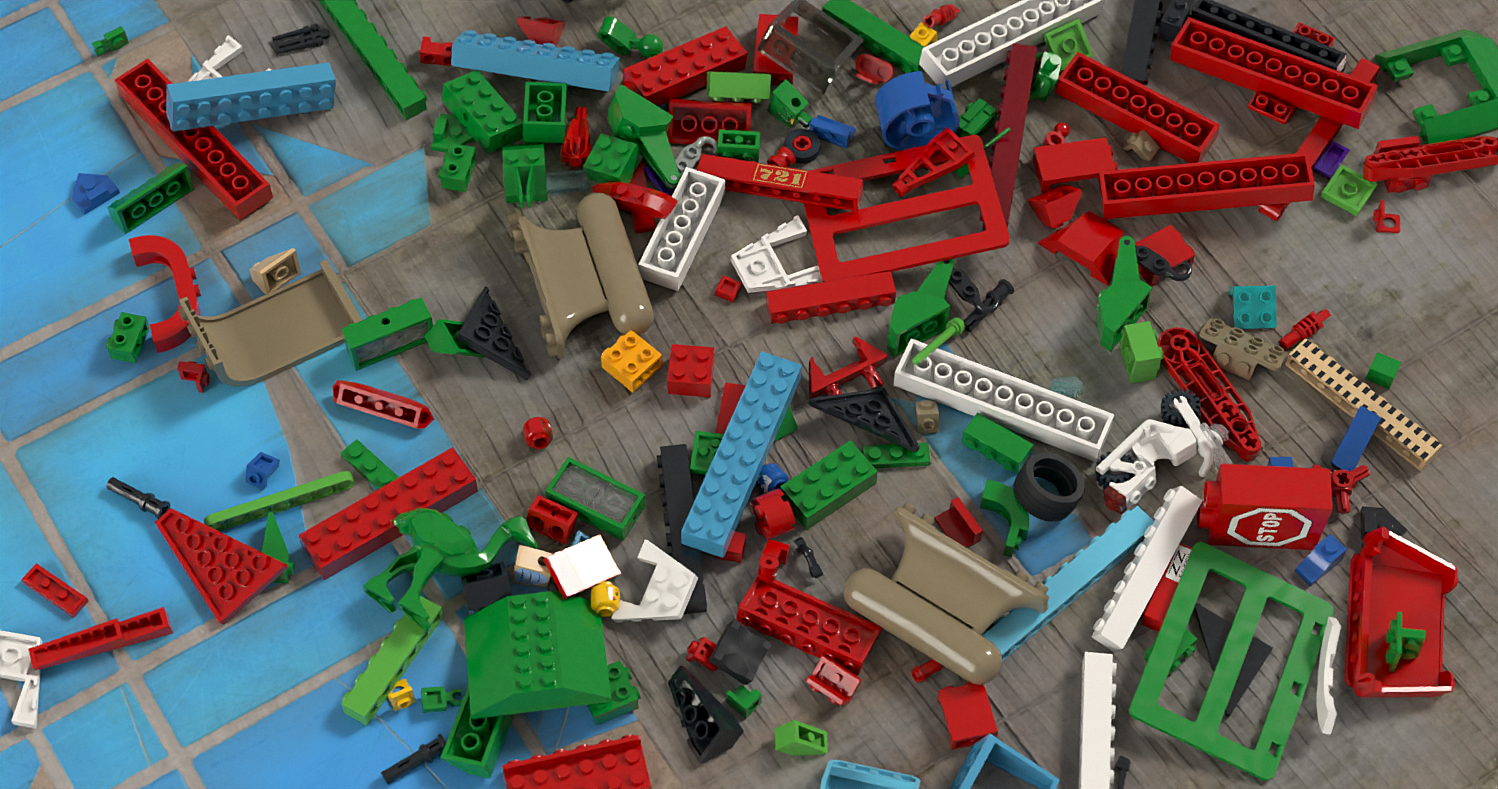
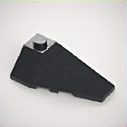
(707, 721)

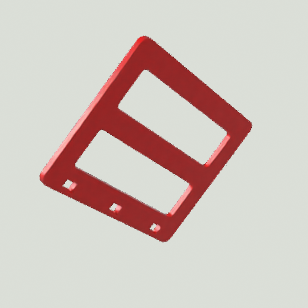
(980, 192)

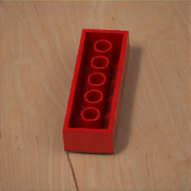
(685, 67)

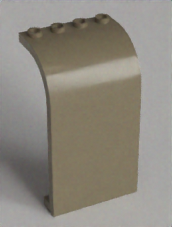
(274, 329)

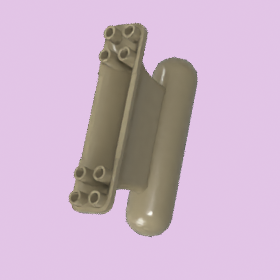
(583, 271)
(943, 598)

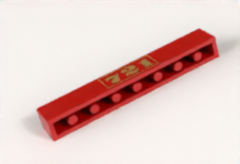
(785, 182)

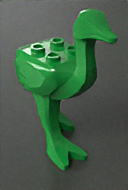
(439, 548)

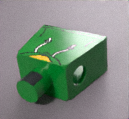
(789, 106)

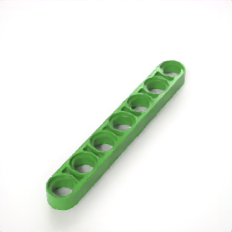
(280, 501)

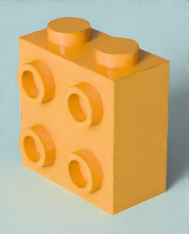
(631, 360)

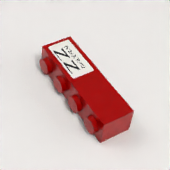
(1160, 600)

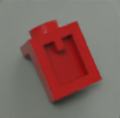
(701, 651)

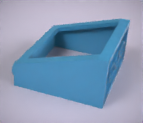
(1005, 758)

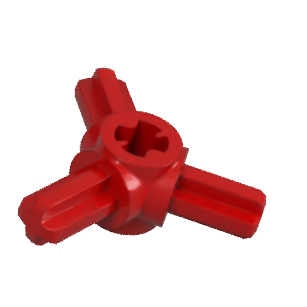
(1342, 484)

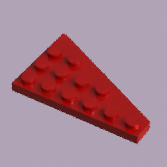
(218, 565)

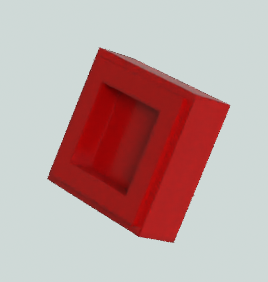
(728, 288)

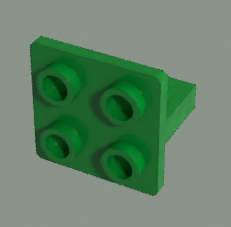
(1403, 642)

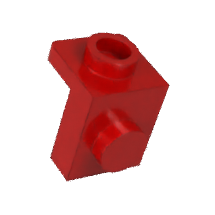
(194, 372)

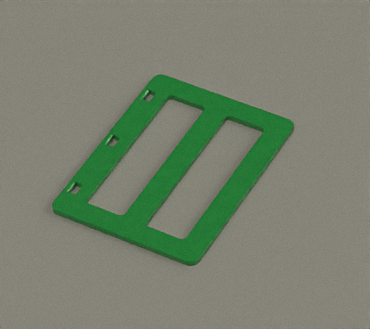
(1298, 668)

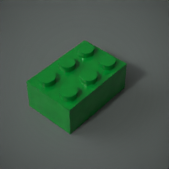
(544, 112)

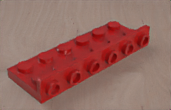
(808, 623)
(598, 766)

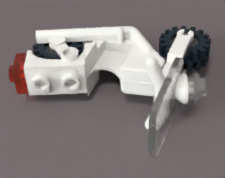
(1133, 474)

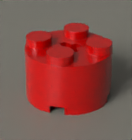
(772, 514)

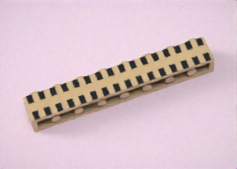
(1350, 393)

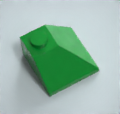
(442, 339)

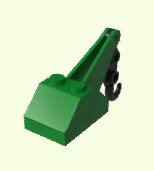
(1127, 295)
(926, 312)

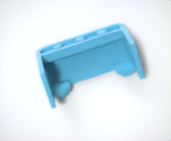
(855, 776)

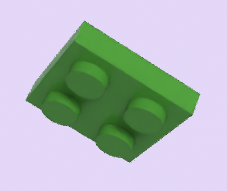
(1067, 41)
(1348, 190)

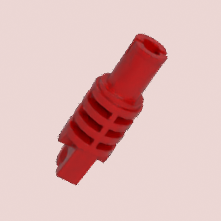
(941, 15)
(1304, 328)

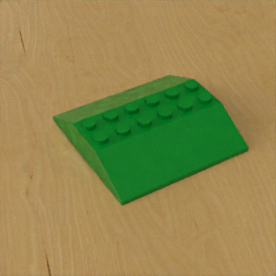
(535, 655)

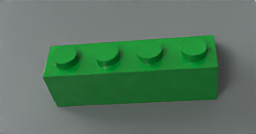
(151, 197)
(475, 742)

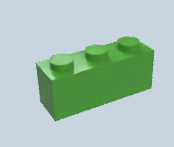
(738, 86)

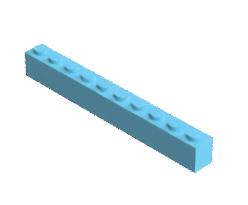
(1072, 580)

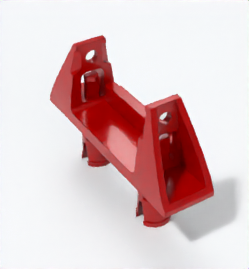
(870, 359)

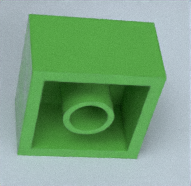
(1140, 352)

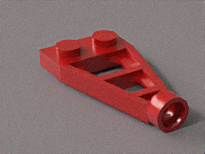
(949, 145)

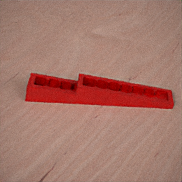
(101, 639)

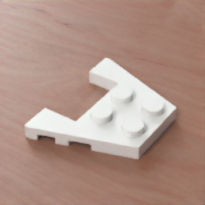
(667, 590)

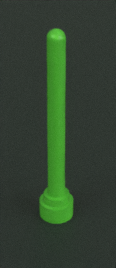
(953, 328)

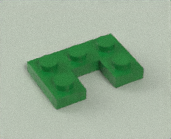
(703, 451)

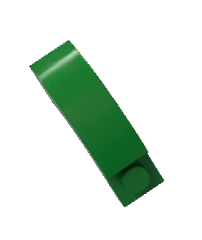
(1002, 500)

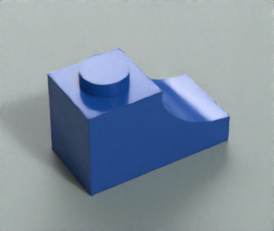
(1321, 560)

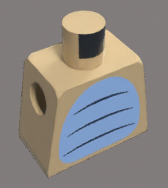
(530, 567)

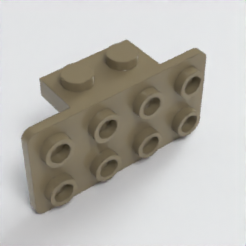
(1239, 351)

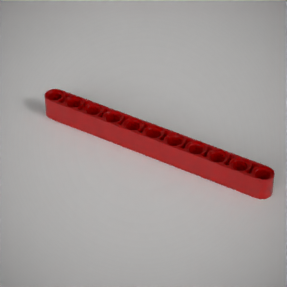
(1322, 135)

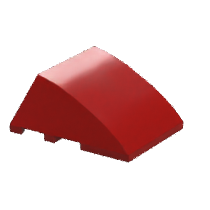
(1089, 242)

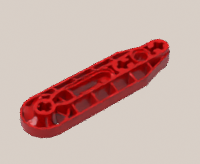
(1432, 159)
(1183, 360)

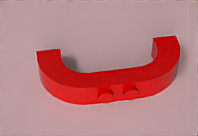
(160, 250)

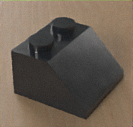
(486, 587)

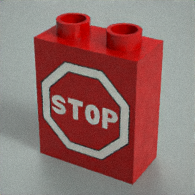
(1266, 506)

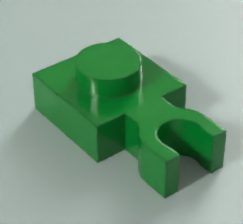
(113, 40)
(436, 700)

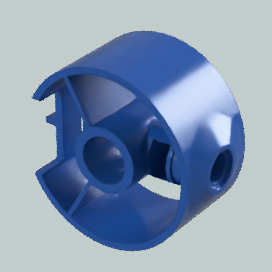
(914, 111)

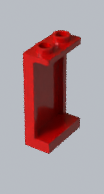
(764, 64)
(1072, 161)

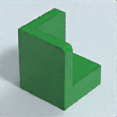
(1383, 370)
(744, 701)

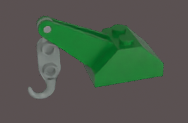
(646, 125)

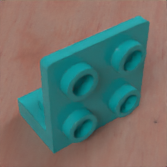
(1254, 306)

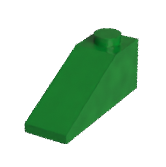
(276, 548)

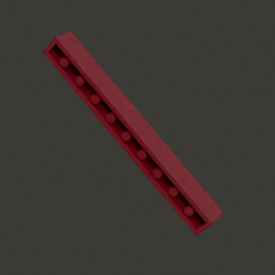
(1013, 115)

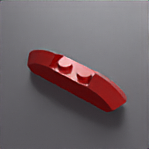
(638, 198)
(382, 404)

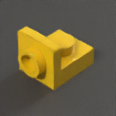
(924, 35)

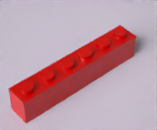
(830, 297)

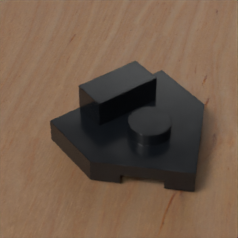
(1374, 518)

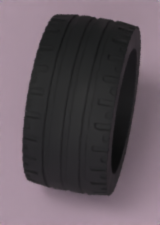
(1057, 471)

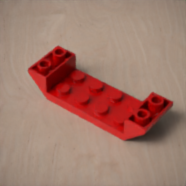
(1277, 109)

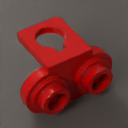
(873, 69)

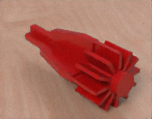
(577, 140)

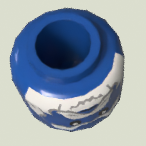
(771, 477)

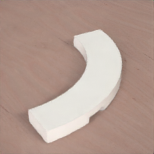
(1325, 704)

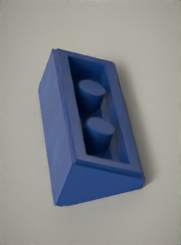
(1355, 440)

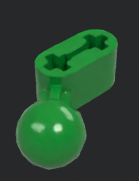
(623, 39)

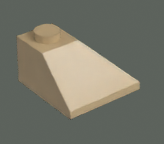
(276, 271)

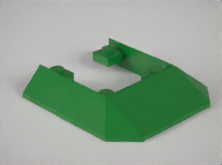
(1455, 48)

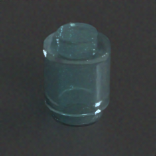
(1067, 386)

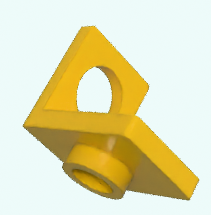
(403, 697)

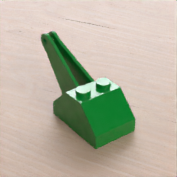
(524, 173)

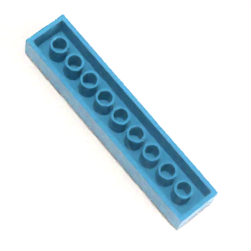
(741, 455)

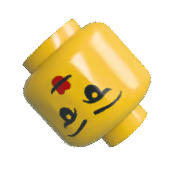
(605, 598)

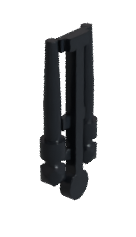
(305, 41)

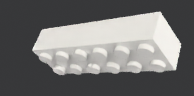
(684, 229)

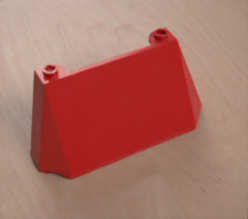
(1389, 579)

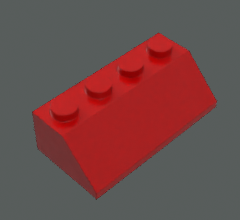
(705, 118)

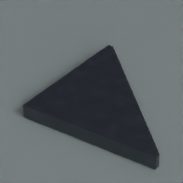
(490, 336)
(870, 411)
(1214, 634)

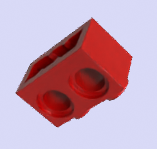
(551, 519)

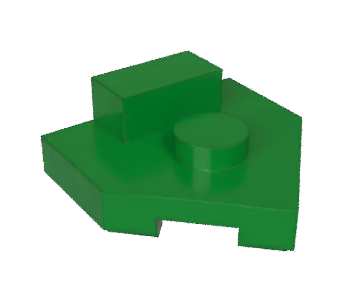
(448, 131)

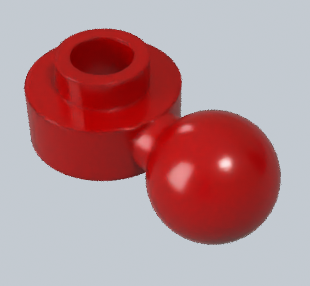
(1058, 134)

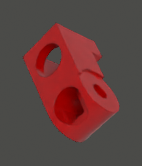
(435, 52)
(773, 555)

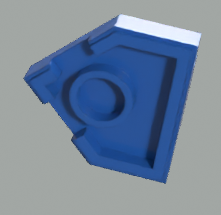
(93, 191)

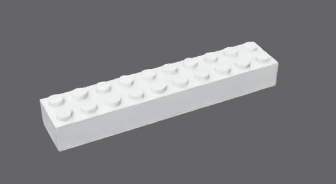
(991, 38)
(1005, 400)

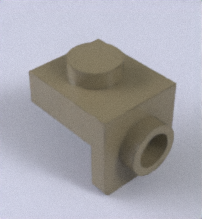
(1142, 145)
(927, 416)

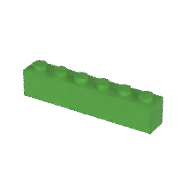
(389, 665)

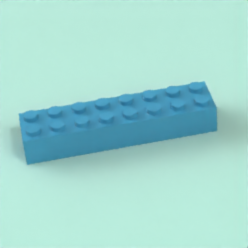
(535, 60)
(250, 96)

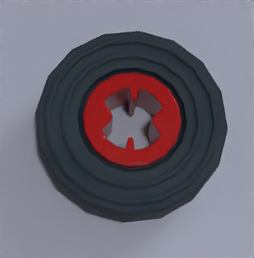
(809, 139)

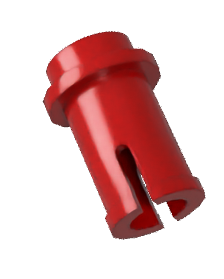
(925, 670)

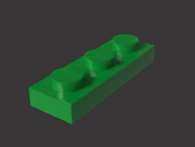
(896, 456)
(368, 465)

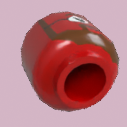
(537, 432)

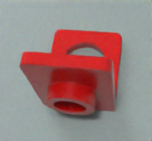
(1379, 217)

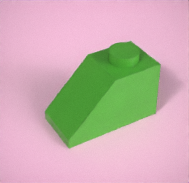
(800, 739)

